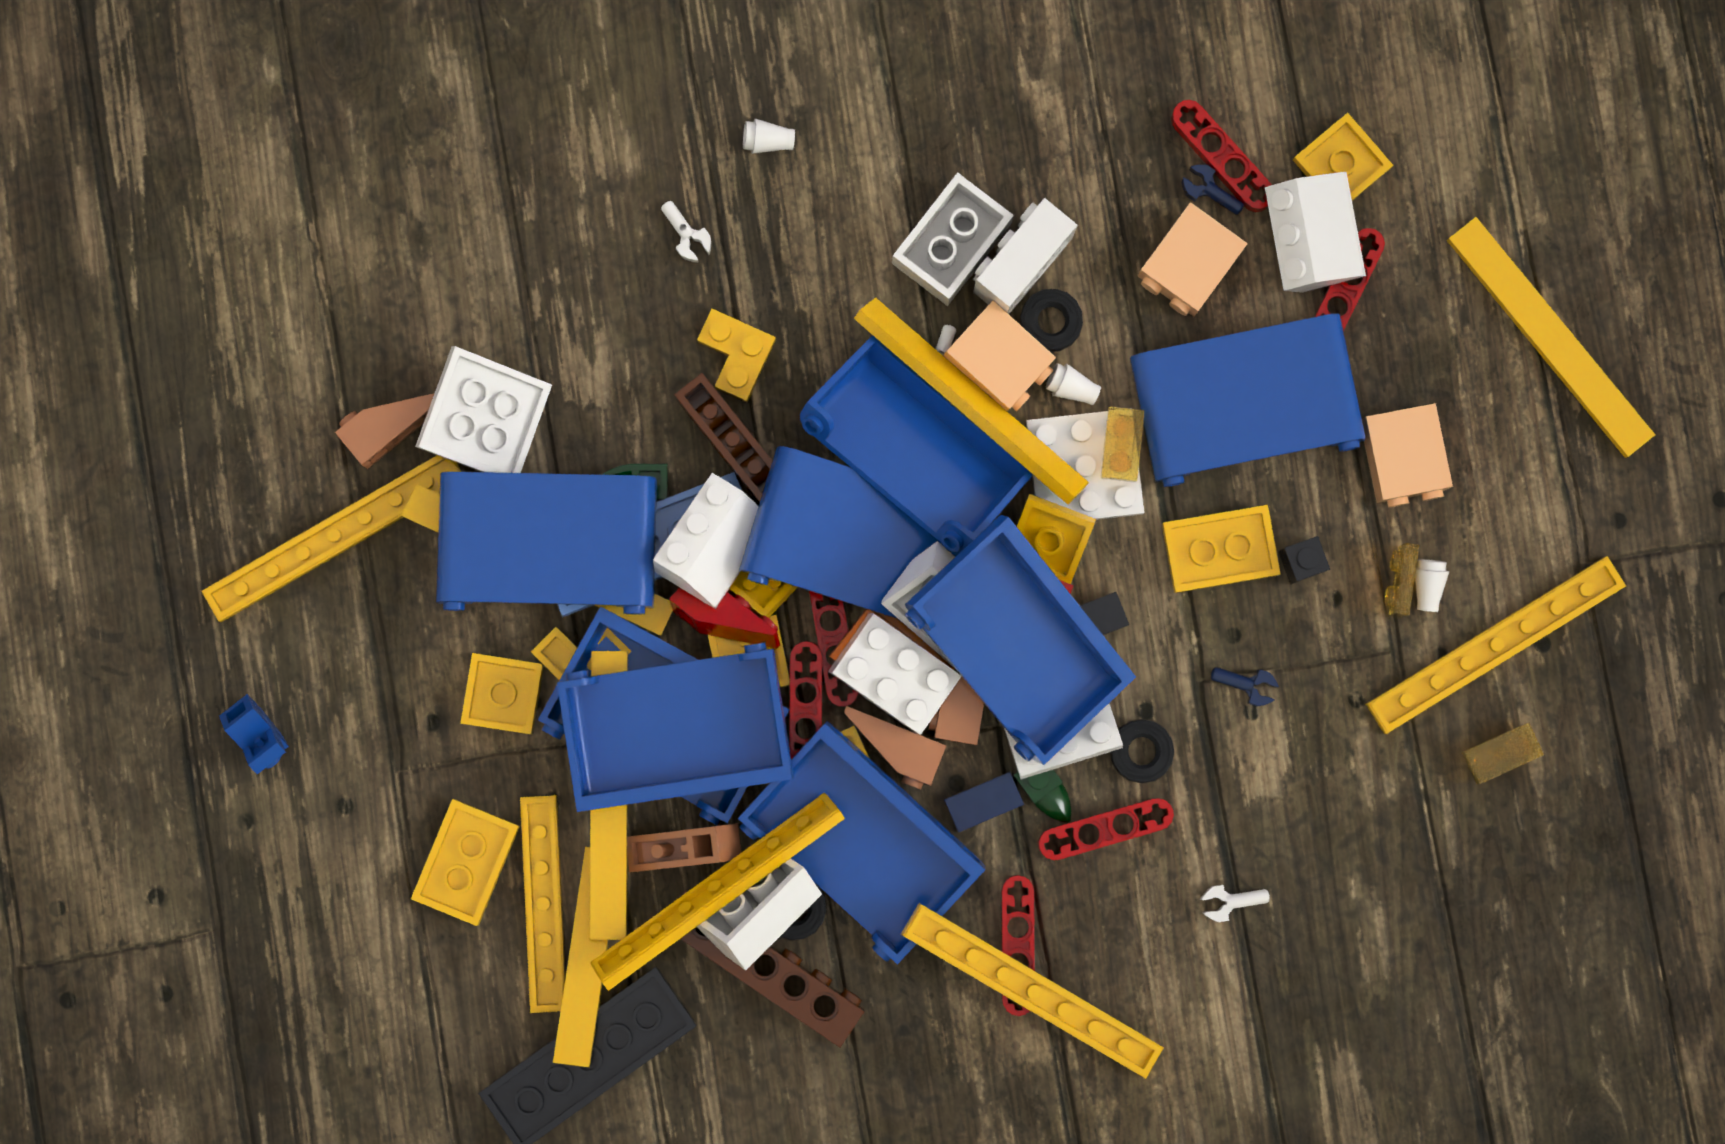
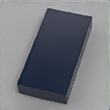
(984, 802)

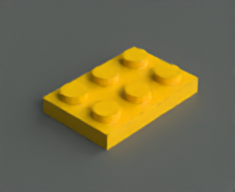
(1221, 549)
(465, 862)

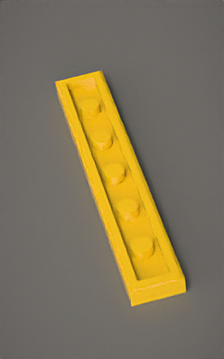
(543, 902)
(581, 985)

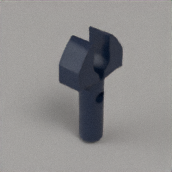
(1210, 189)
(1246, 684)

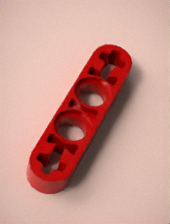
(1218, 159)
(1349, 293)
(828, 639)
(800, 709)
(1104, 824)
(1022, 944)

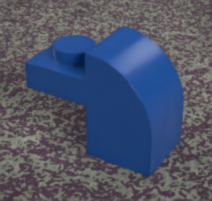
(254, 734)

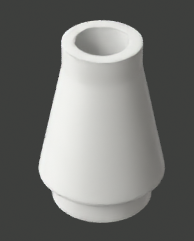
(767, 137)
(1072, 385)
(1430, 583)

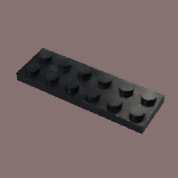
(627, 1035)

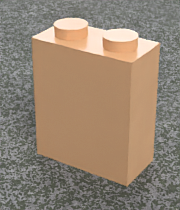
(1191, 260)
(1001, 357)
(1406, 455)

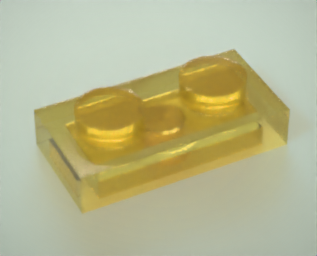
(1122, 444)
(1400, 594)
(1503, 753)

